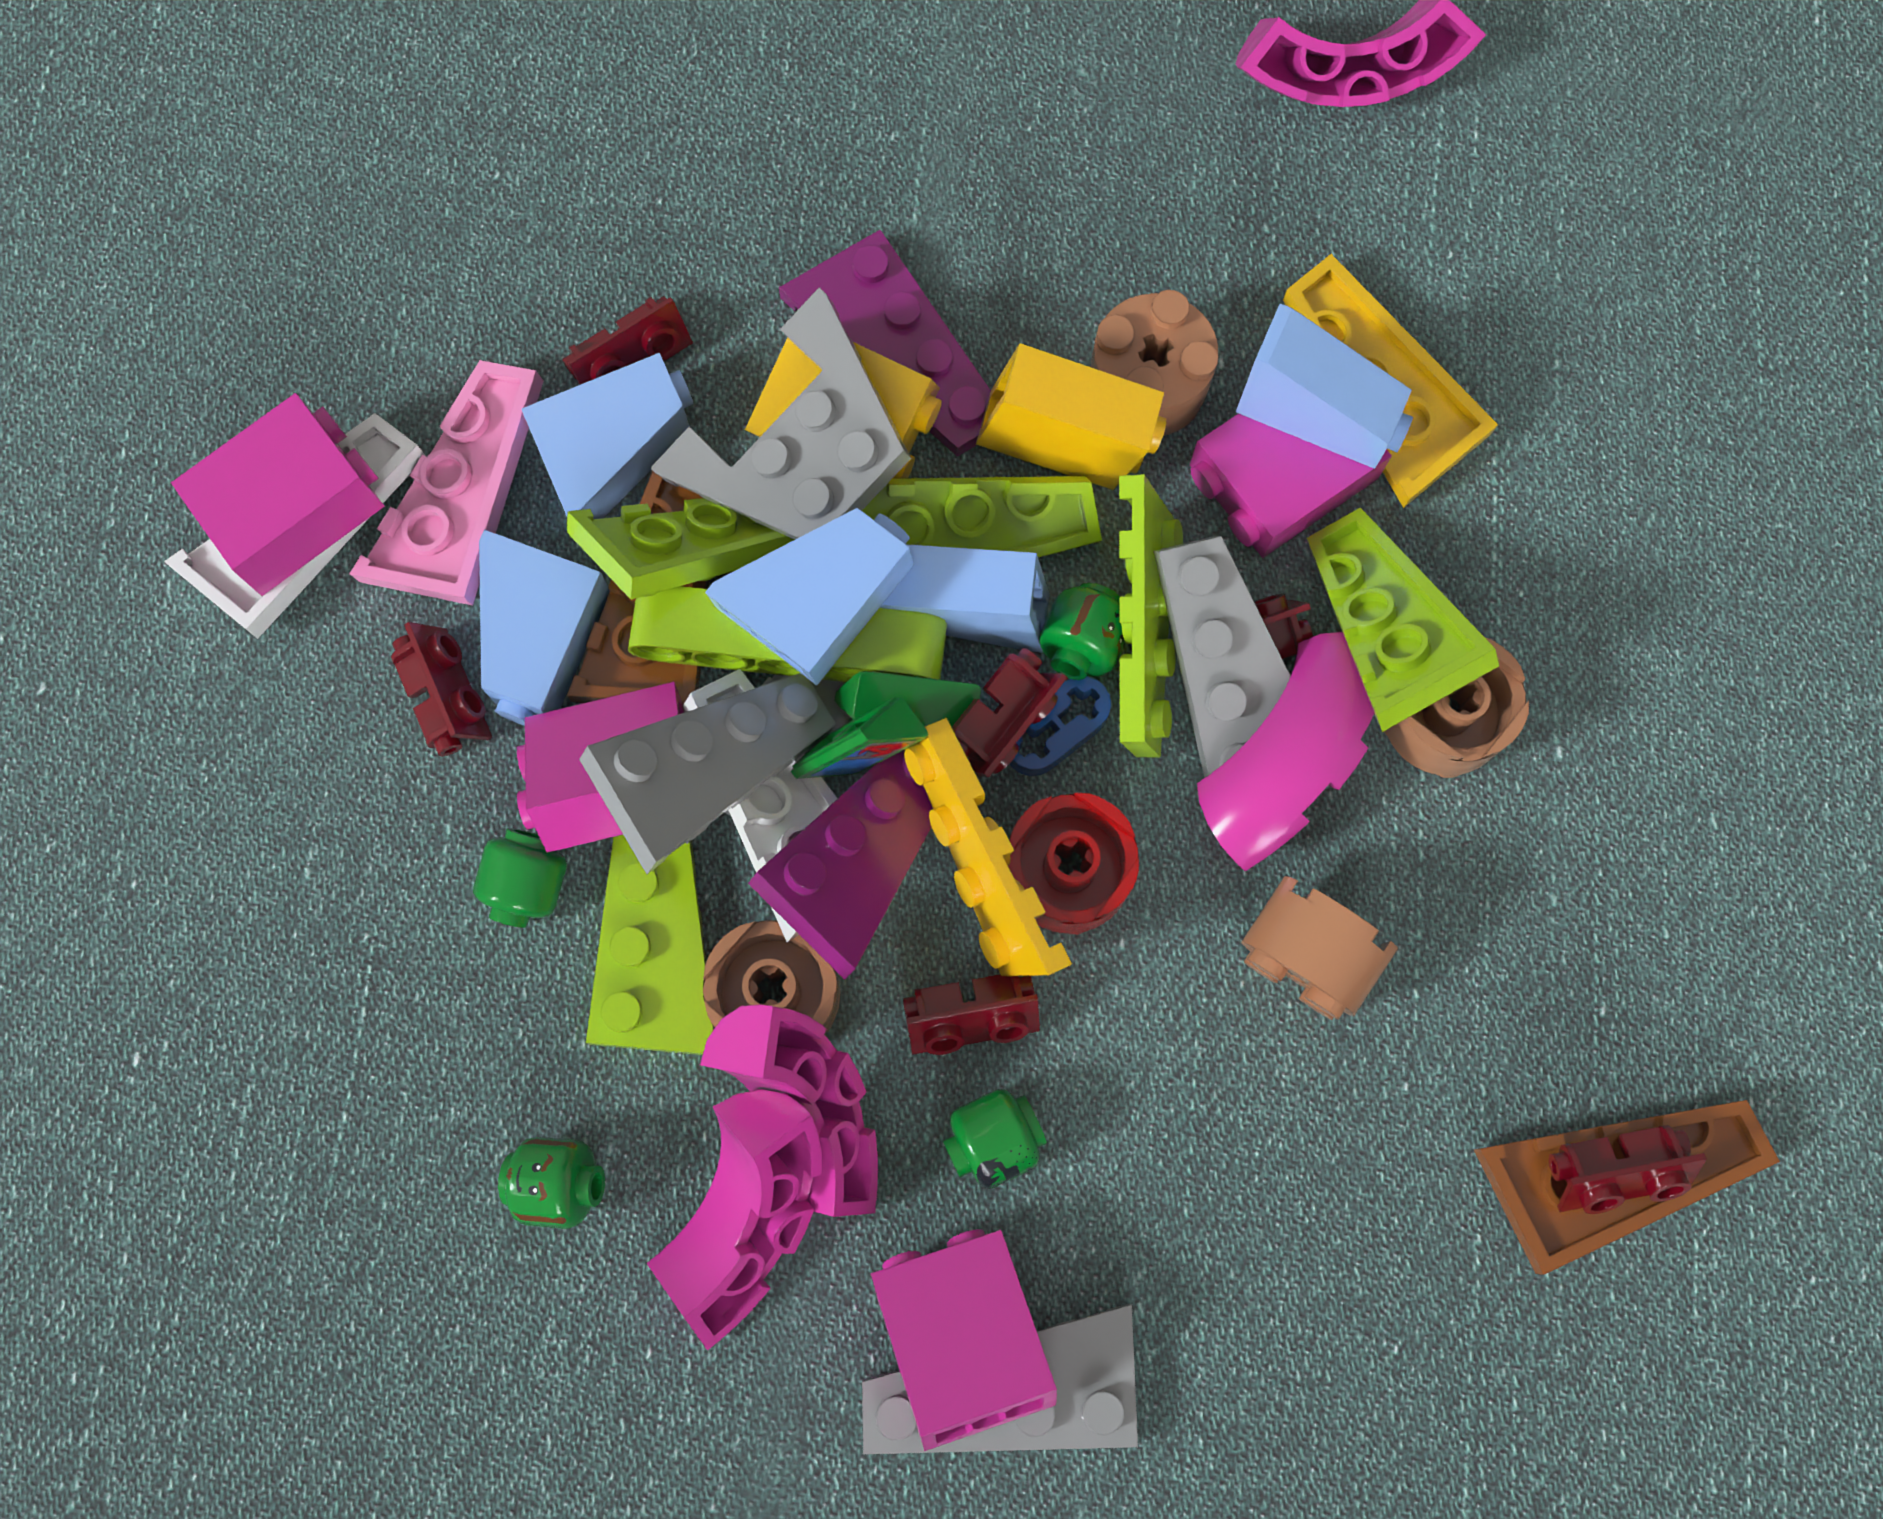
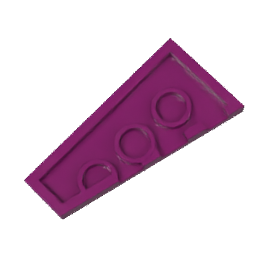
(894, 318)
(849, 863)

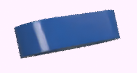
(1068, 736)

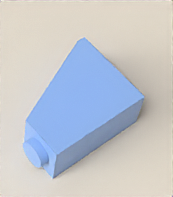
(1324, 392)
(609, 432)
(817, 590)
(978, 593)
(533, 624)

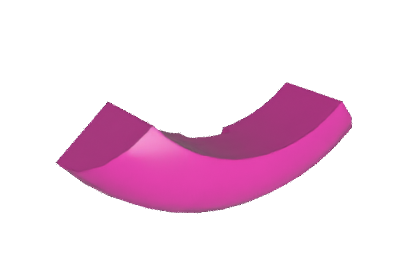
(1363, 72)
(1297, 752)
(792, 1056)
(748, 1214)

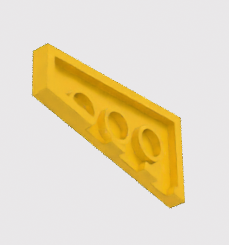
(1445, 417)
(982, 856)

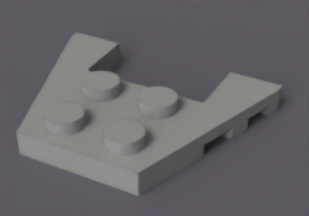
(818, 456)

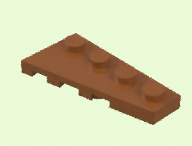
(608, 664)
(1530, 1194)

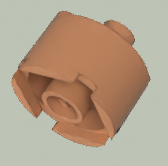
(1163, 346)
(1485, 723)
(1318, 948)
(761, 952)

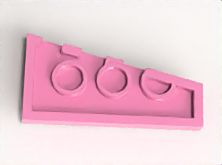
(456, 491)

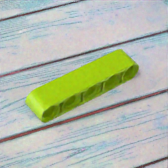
(689, 630)

